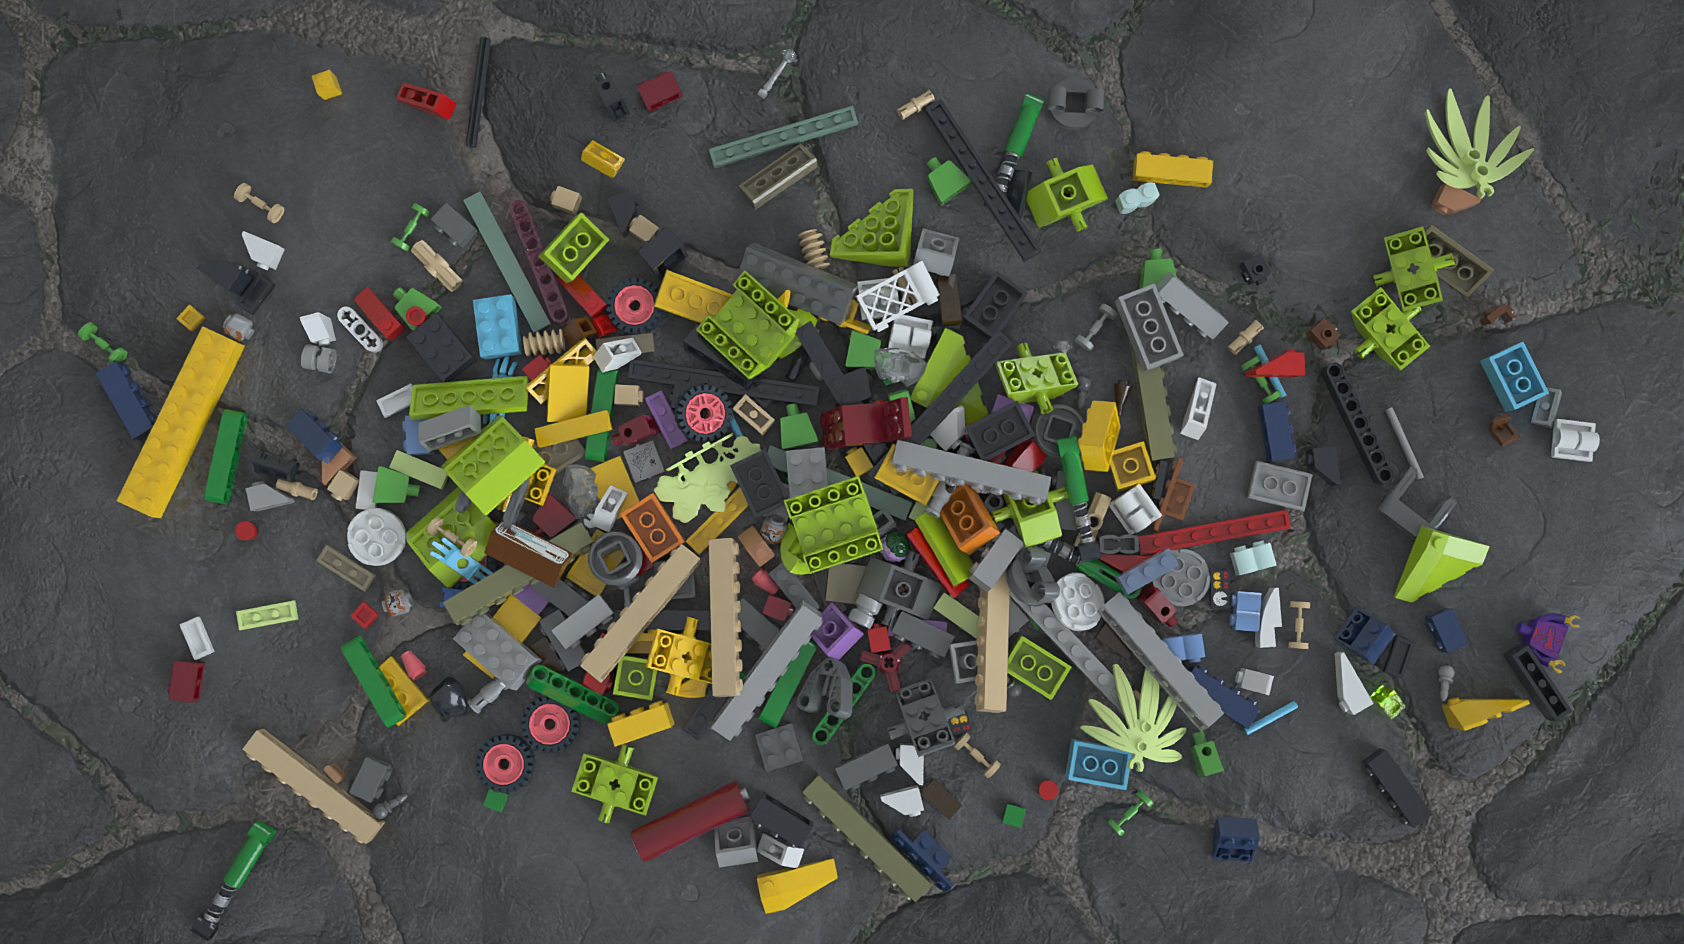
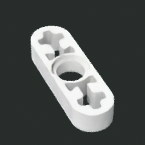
(354, 315)

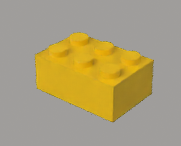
(1099, 436)
(640, 723)

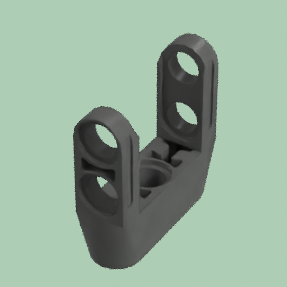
(512, 510)
(1402, 516)

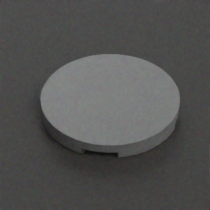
(1186, 582)

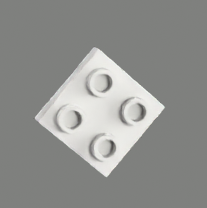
(881, 303)
(910, 335)
(1574, 440)
(1135, 509)

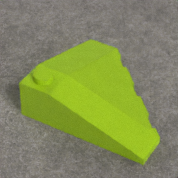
(882, 235)
(943, 366)
(1436, 560)

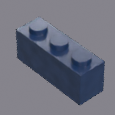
(1277, 431)
(314, 435)

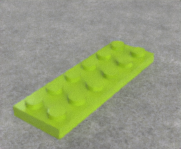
(484, 395)

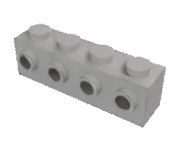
(1191, 305)

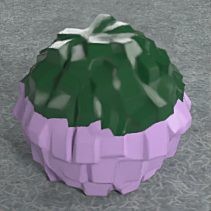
(895, 547)

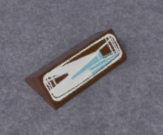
(528, 553)

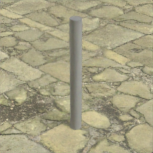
(1403, 442)

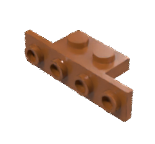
(1177, 497)

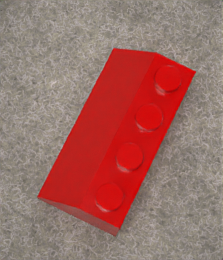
(921, 545)

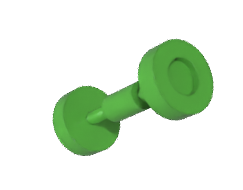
(410, 227)
(89, 330)
(1262, 382)
(1130, 812)

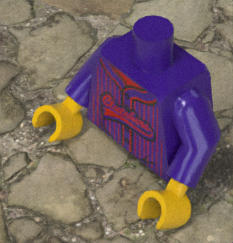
(1546, 637)

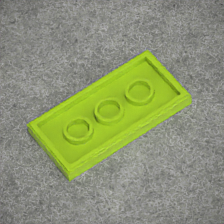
(952, 559)

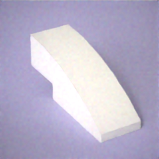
(1269, 618)

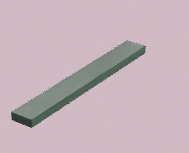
(783, 137)
(507, 262)
(877, 498)

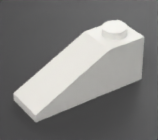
(1199, 409)
(1349, 687)

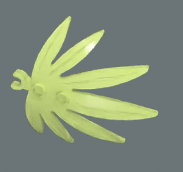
(1469, 163)
(1142, 733)

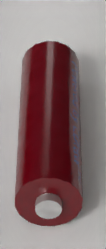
(691, 821)

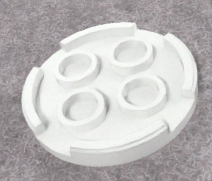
(376, 536)
(1078, 602)

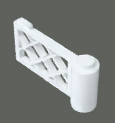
(920, 285)

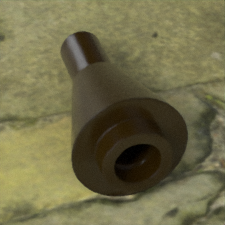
(1122, 391)

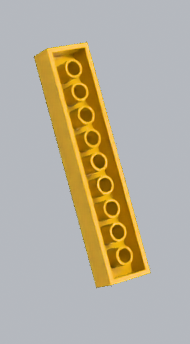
(181, 423)

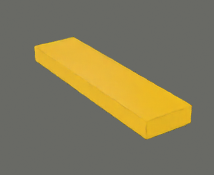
(573, 429)
(718, 522)

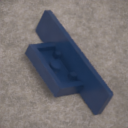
(926, 855)

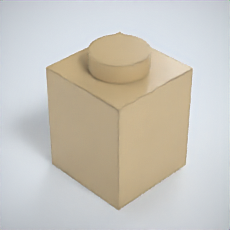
(566, 200)
(643, 229)
(628, 395)
(343, 485)

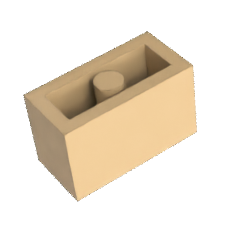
(754, 415)

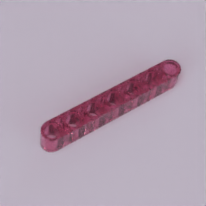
(544, 270)

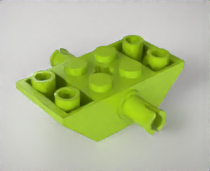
(1048, 199)
(1410, 250)
(1373, 319)
(1036, 377)
(1033, 521)
(596, 778)

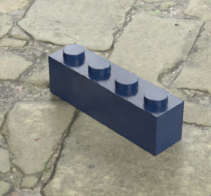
(127, 399)
(1232, 704)

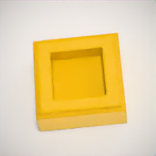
(191, 318)

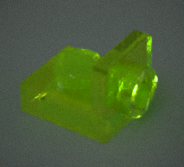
(1388, 701)

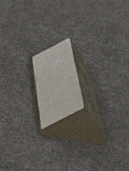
(778, 176)
(1468, 270)

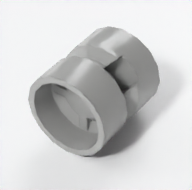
(317, 358)
(865, 610)

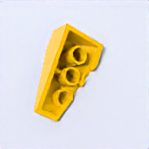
(1470, 713)
(789, 885)

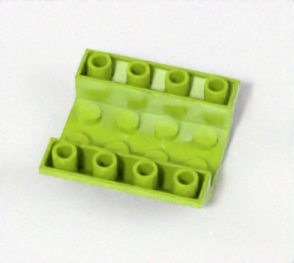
(750, 327)
(492, 464)
(834, 524)
(468, 525)

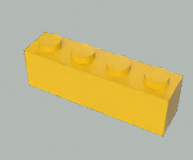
(1172, 170)

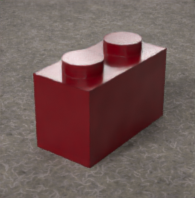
(659, 91)
(778, 608)
(186, 681)

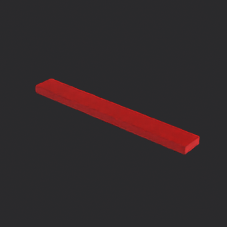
(1214, 532)

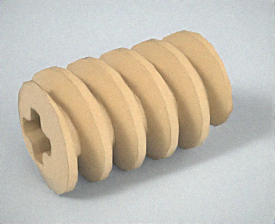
(812, 249)
(544, 343)

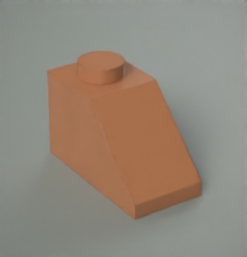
(1451, 200)
(341, 461)
(756, 546)

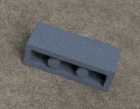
(1146, 571)

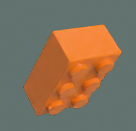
(968, 520)
(652, 527)

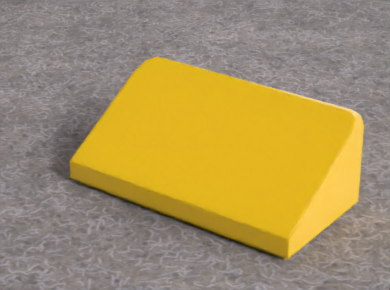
(602, 159)

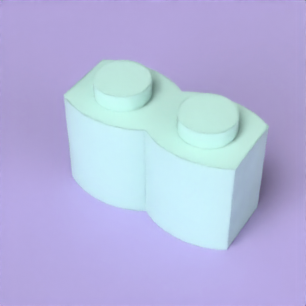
(1134, 198)
(1252, 558)

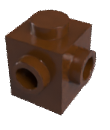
(578, 329)
(1323, 334)

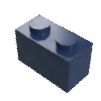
(1446, 630)

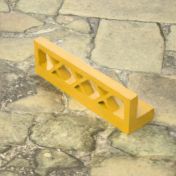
(585, 357)

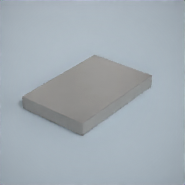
(1279, 486)

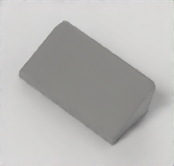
(1546, 408)

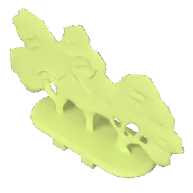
(706, 482)

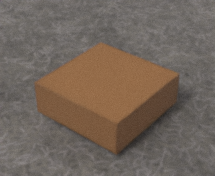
(335, 772)

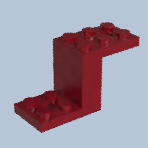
(866, 424)

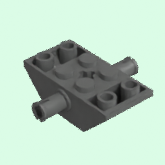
(882, 584)
(925, 718)

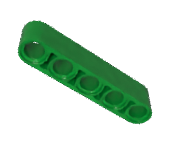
(603, 400)
(226, 456)
(373, 681)
(786, 685)
(565, 687)
(831, 728)

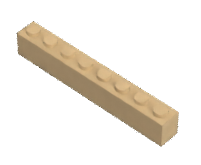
(641, 613)
(724, 617)
(993, 647)
(313, 786)

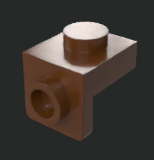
(1502, 311)
(1503, 430)

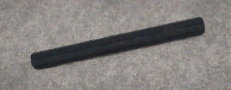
(478, 92)

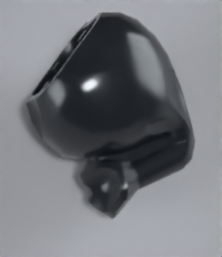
(449, 699)

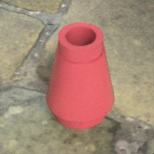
(764, 581)
(413, 666)

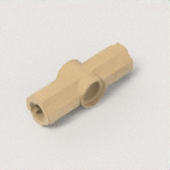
(436, 265)
(1097, 509)

